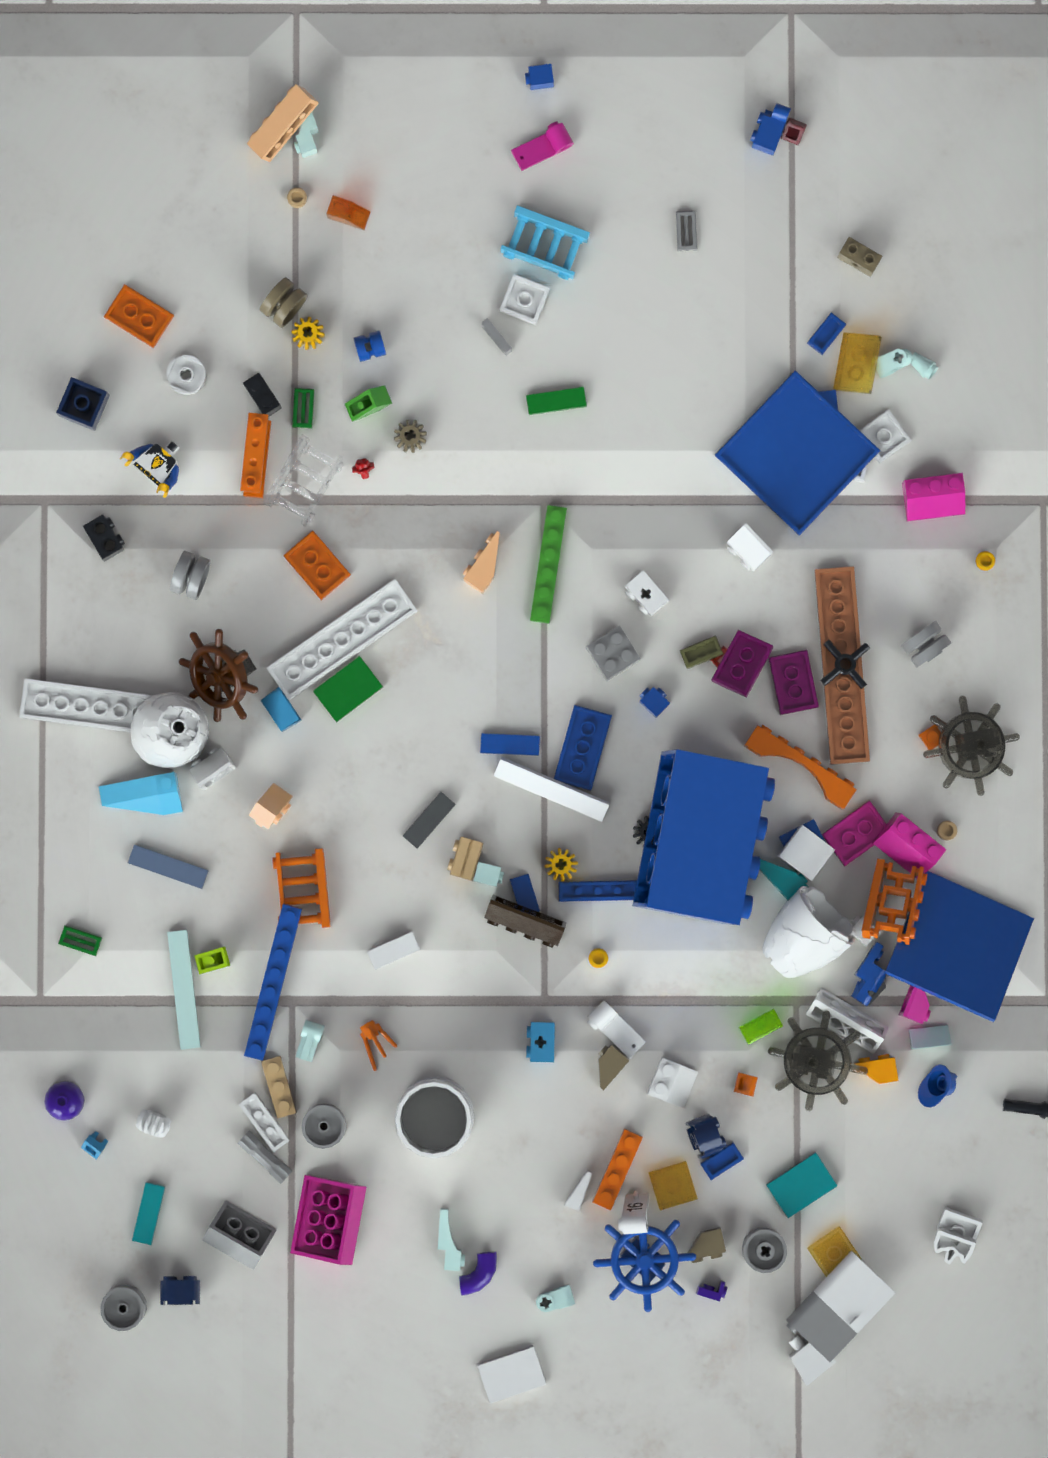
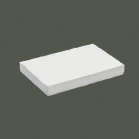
(511, 1374)

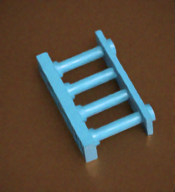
(542, 223)

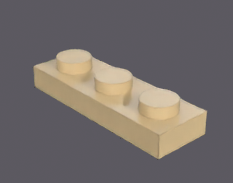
(278, 1087)

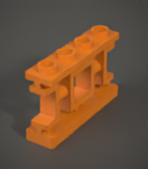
(878, 899)

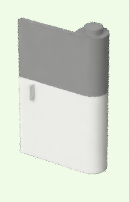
(840, 1306)

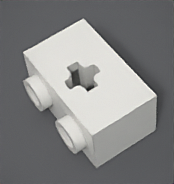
(656, 597)

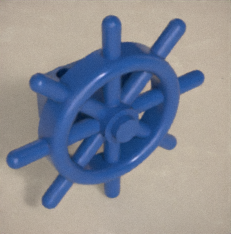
(645, 1262)

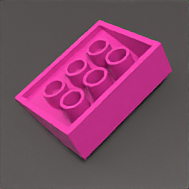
(328, 1220)

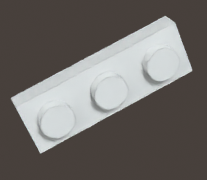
(264, 1122)

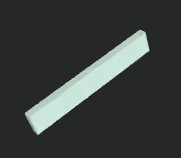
(183, 989)

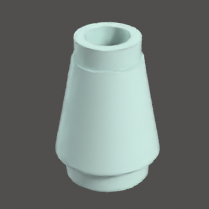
(924, 365)

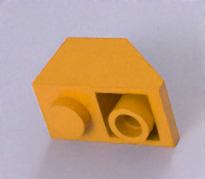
(880, 1070)

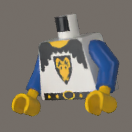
(156, 464)

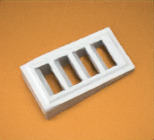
(576, 1197)

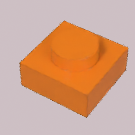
(930, 737)
(745, 1084)

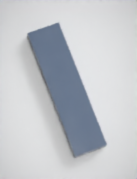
(168, 866)

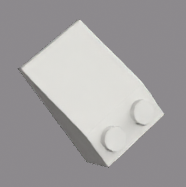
(212, 768)

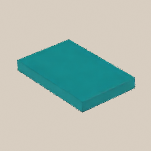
(801, 1185)

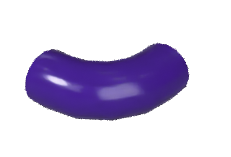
(481, 1275)

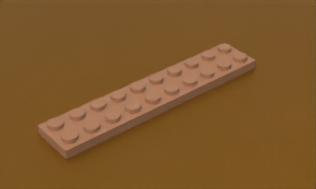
(843, 696)

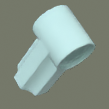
(310, 1035)

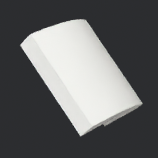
(806, 852)

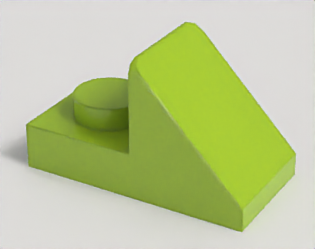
(212, 960)

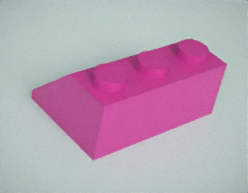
(934, 497)
(908, 844)

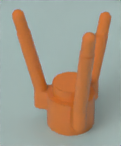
(370, 1031)

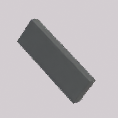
(429, 820)

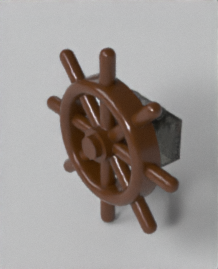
(226, 672)

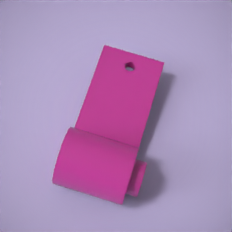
(543, 147)

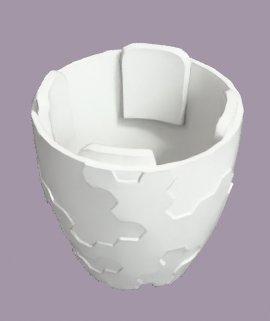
(154, 733)
(807, 934)

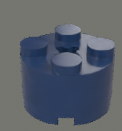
(705, 1135)
(180, 1291)

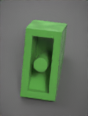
(368, 403)

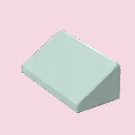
(929, 1037)

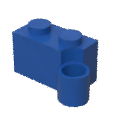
(770, 129)

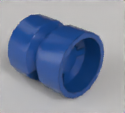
(376, 345)

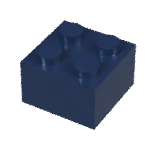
(83, 403)

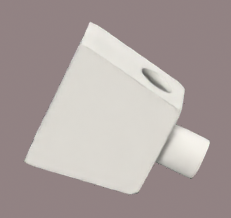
(808, 1360)

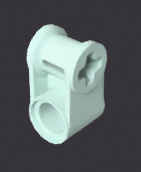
(890, 363)
(559, 1298)

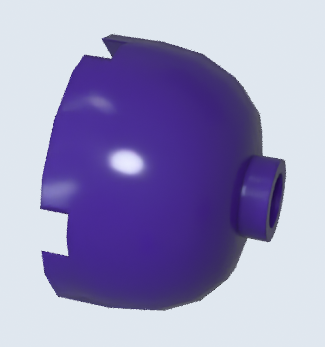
(64, 1100)

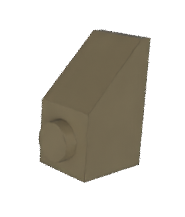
(610, 1065)

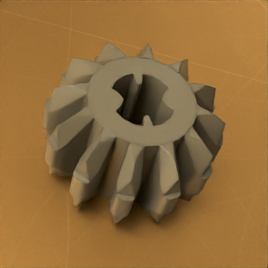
(413, 442)

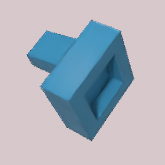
(94, 1147)

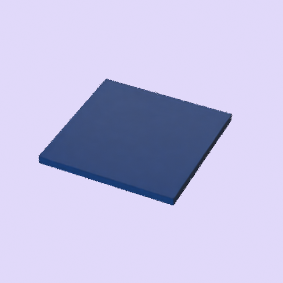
(797, 453)
(961, 947)

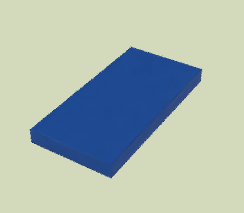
(582, 747)

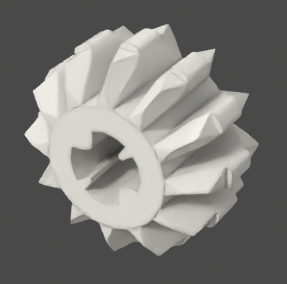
(153, 1123)

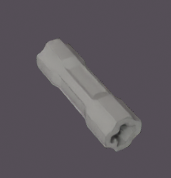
(276, 1167)

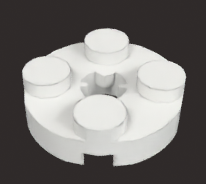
(180, 365)

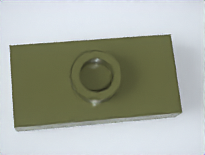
(701, 652)

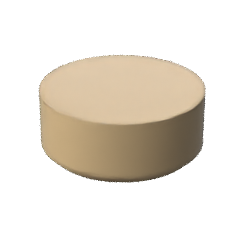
(297, 197)
(946, 830)

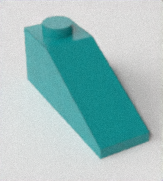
(784, 880)

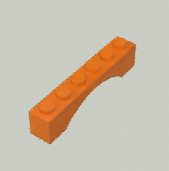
(834, 789)

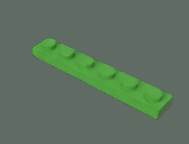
(548, 564)

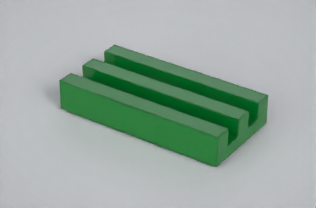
(295, 410)
(96, 946)

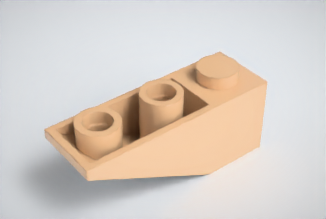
(483, 570)

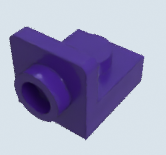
(708, 1291)

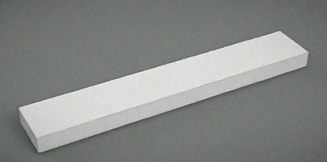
(551, 789)

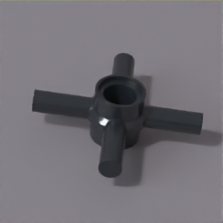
(839, 670)

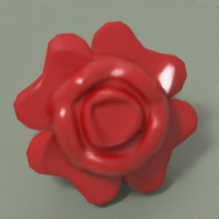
(362, 467)

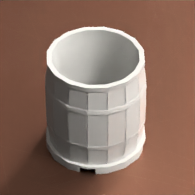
(434, 1117)

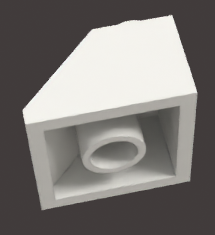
(749, 548)
(672, 1082)

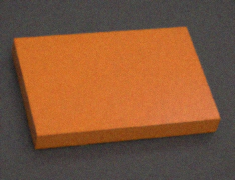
(139, 316)
(317, 565)

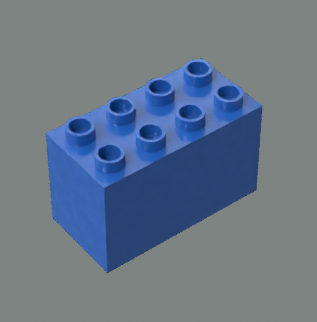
(704, 837)

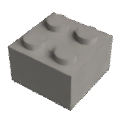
(613, 653)

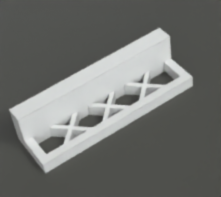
(849, 1018)

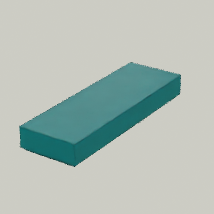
(148, 1213)

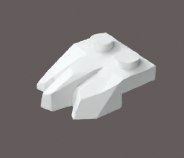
(956, 1235)

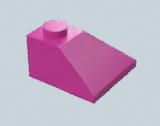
(915, 1006)

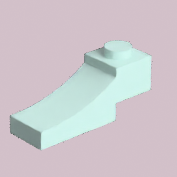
(305, 142)
(453, 1256)

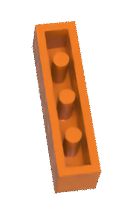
(617, 1169)

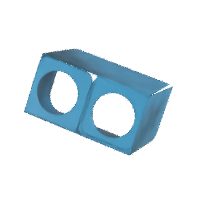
(280, 709)

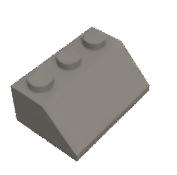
(239, 1235)

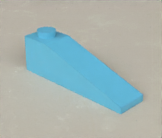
(149, 794)

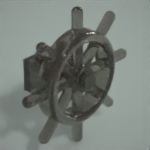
(986, 742)
(817, 1060)

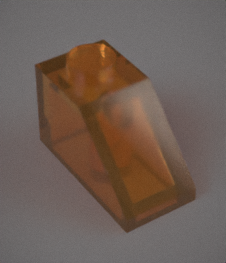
(347, 213)

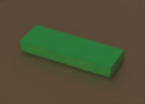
(556, 401)

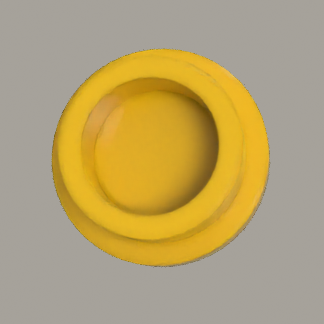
(985, 560)
(598, 958)

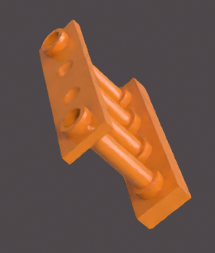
(255, 455)
(318, 879)

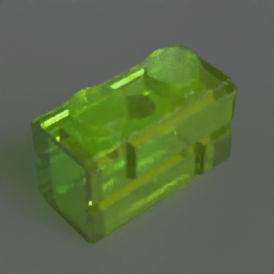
(760, 1026)

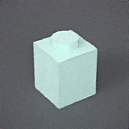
(488, 874)

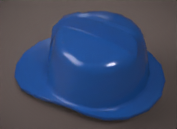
(936, 1086)

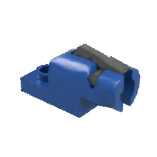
(871, 977)

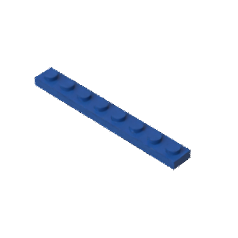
(273, 982)

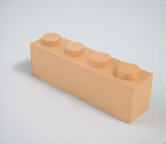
(282, 123)

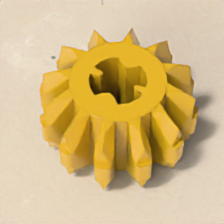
(300, 335)
(566, 868)

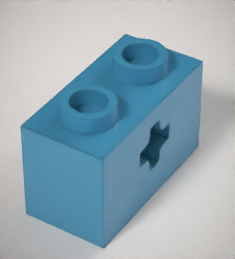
(547, 1031)

